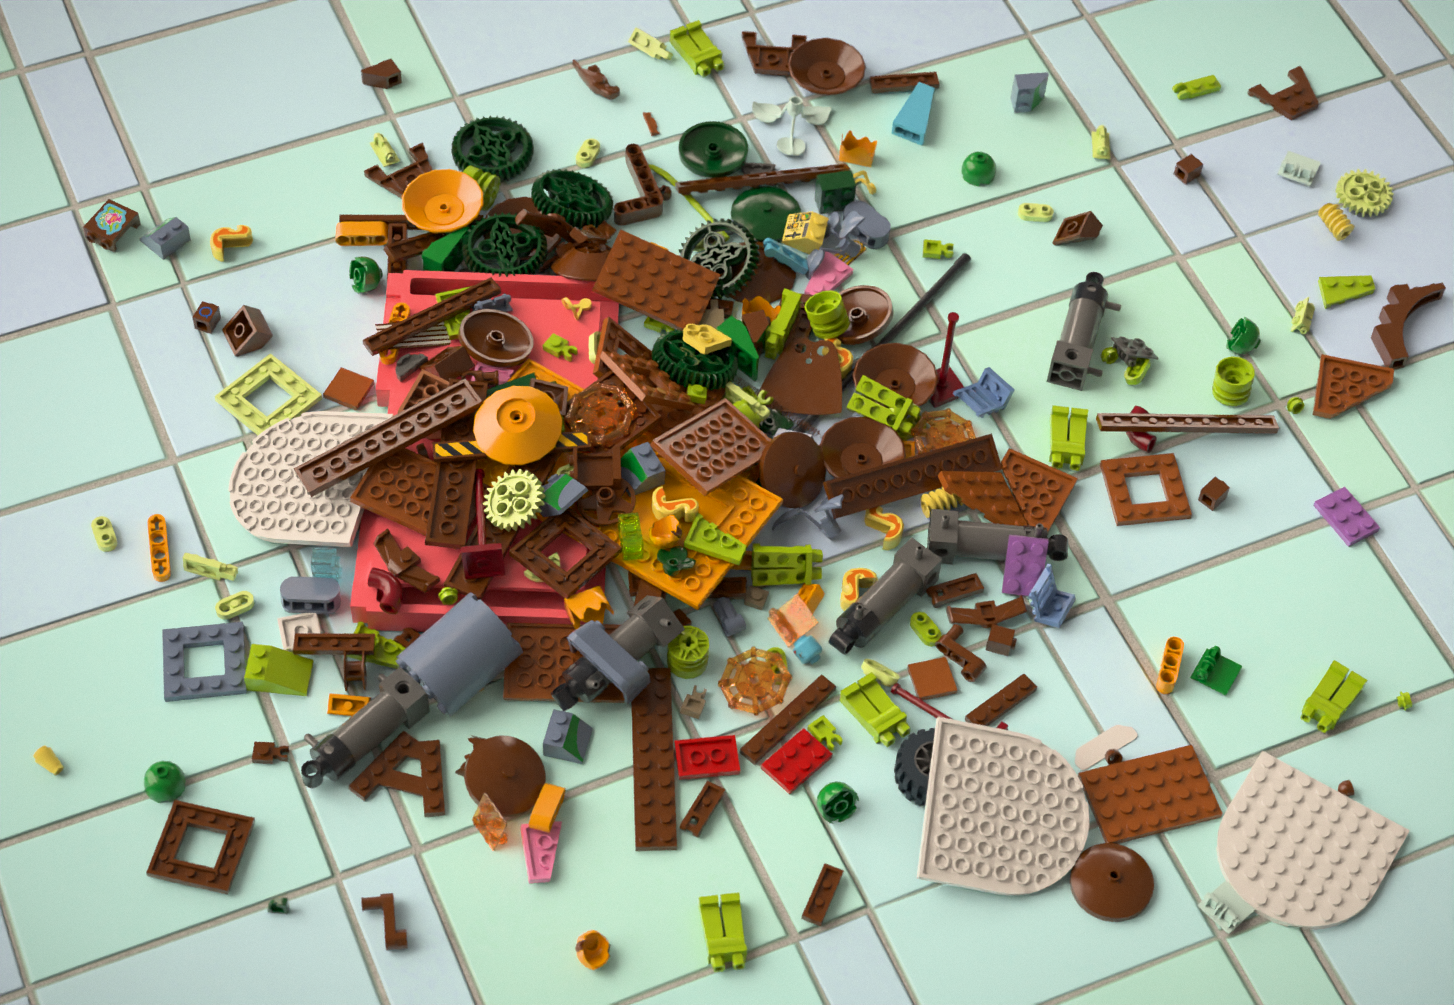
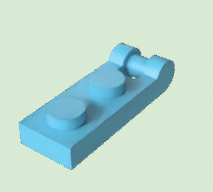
(785, 255)

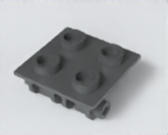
(1131, 349)

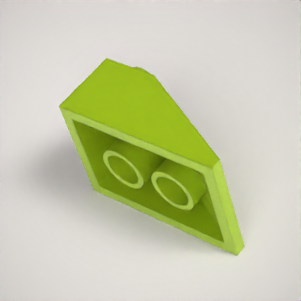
(277, 671)

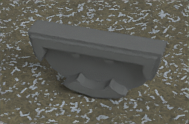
(751, 168)
(408, 364)

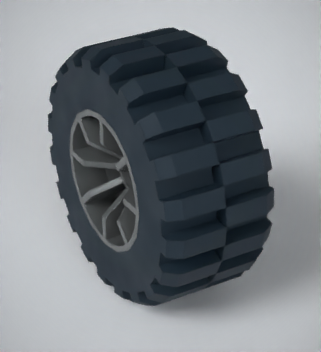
(914, 765)

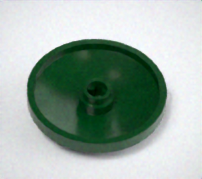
(713, 149)
(764, 211)

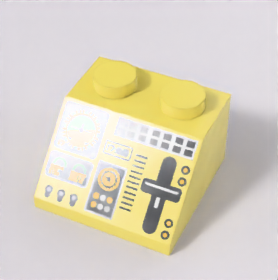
(805, 231)

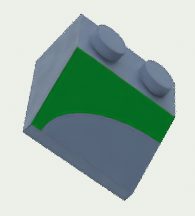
(1028, 91)
(167, 237)
(642, 469)
(560, 494)
(566, 737)

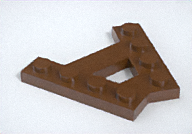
(384, 773)

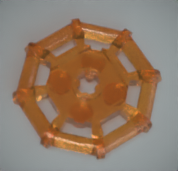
(601, 403)
(939, 428)
(759, 690)

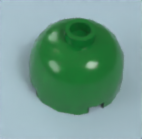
(978, 169)
(365, 274)
(1244, 337)
(164, 781)
(837, 801)

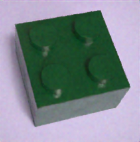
(834, 191)

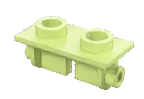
(1101, 143)
(383, 150)
(1303, 315)

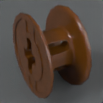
(355, 670)

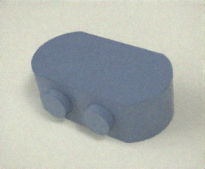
(873, 231)
(310, 595)

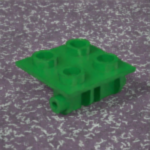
(1216, 671)

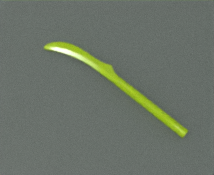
(689, 198)

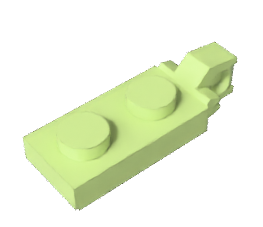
(649, 44)
(735, 393)
(208, 567)

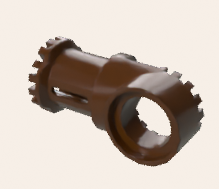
(487, 377)

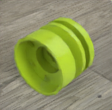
(489, 184)
(827, 314)
(1233, 381)
(688, 653)

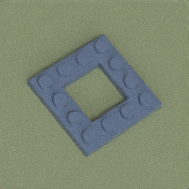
(181, 688)

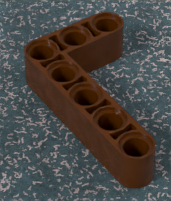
(650, 202)

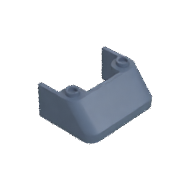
(610, 659)

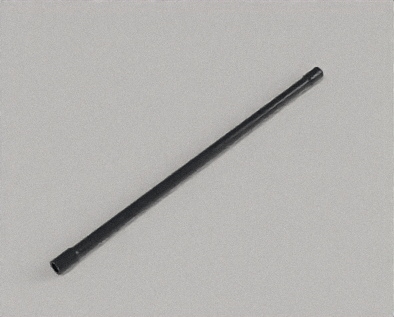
(958, 265)

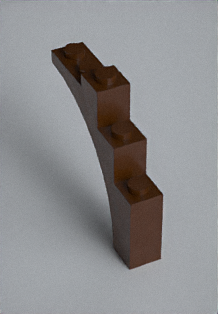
(1402, 303)

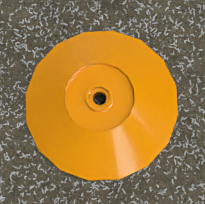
(442, 201)
(518, 440)

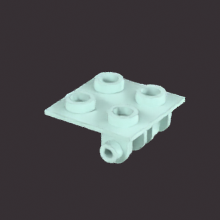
(1298, 168)
(1226, 907)

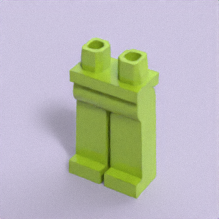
(696, 48)
(780, 328)
(897, 405)
(1069, 451)
(784, 565)
(1319, 705)
(874, 710)
(719, 947)

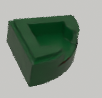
(279, 906)

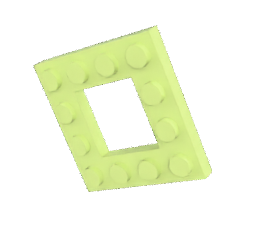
(234, 395)

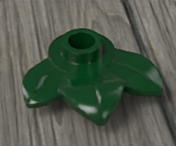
(774, 422)
(675, 560)

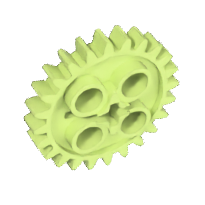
(1364, 192)
(514, 500)

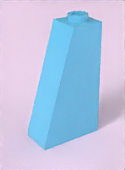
(914, 115)

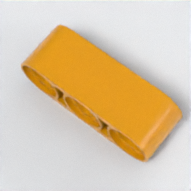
(361, 233)
(1167, 672)
(547, 807)

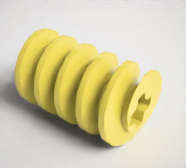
(1336, 221)
(938, 500)

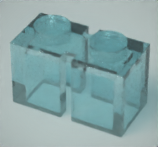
(326, 563)

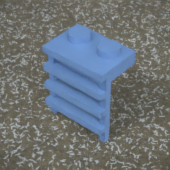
(987, 394)
(1049, 603)

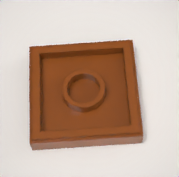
(348, 388)
(932, 678)

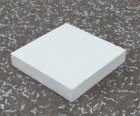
(297, 624)

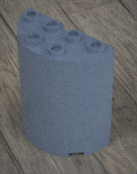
(460, 654)

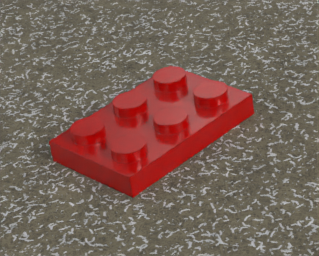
(707, 757)
(796, 761)

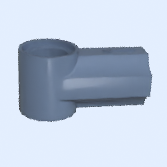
(730, 620)

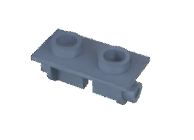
(498, 303)

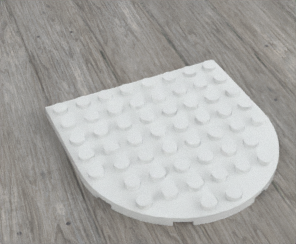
(272, 499)
(999, 811)
(1303, 847)

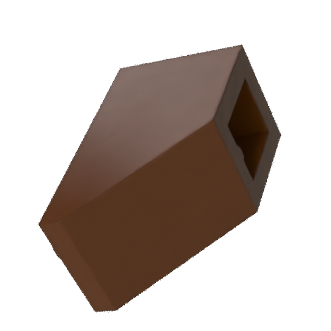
(382, 75)

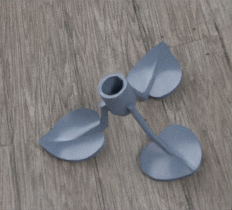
(846, 245)
(828, 524)

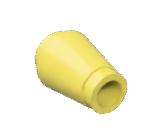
(47, 759)

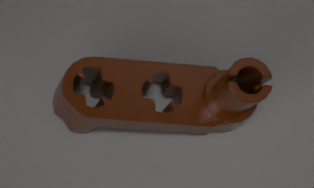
(972, 664)
(394, 938)

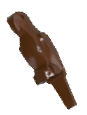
(596, 81)

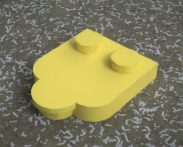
(705, 338)

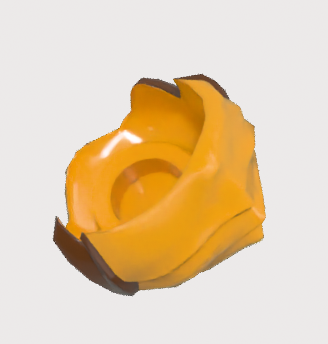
(665, 532)
(592, 949)

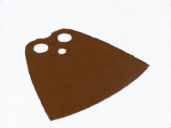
(804, 386)

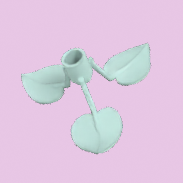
(769, 112)

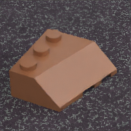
(423, 388)

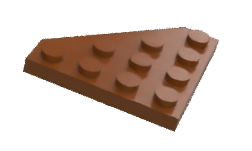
(1346, 384)
(1037, 488)
(986, 493)

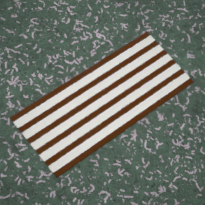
(431, 337)

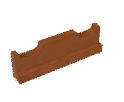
(651, 123)

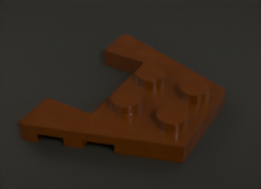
(769, 59)
(1291, 101)
(399, 180)

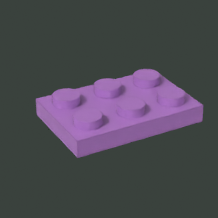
(1346, 516)
(1023, 564)

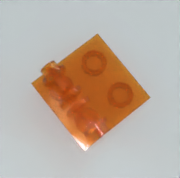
(792, 620)
(490, 823)

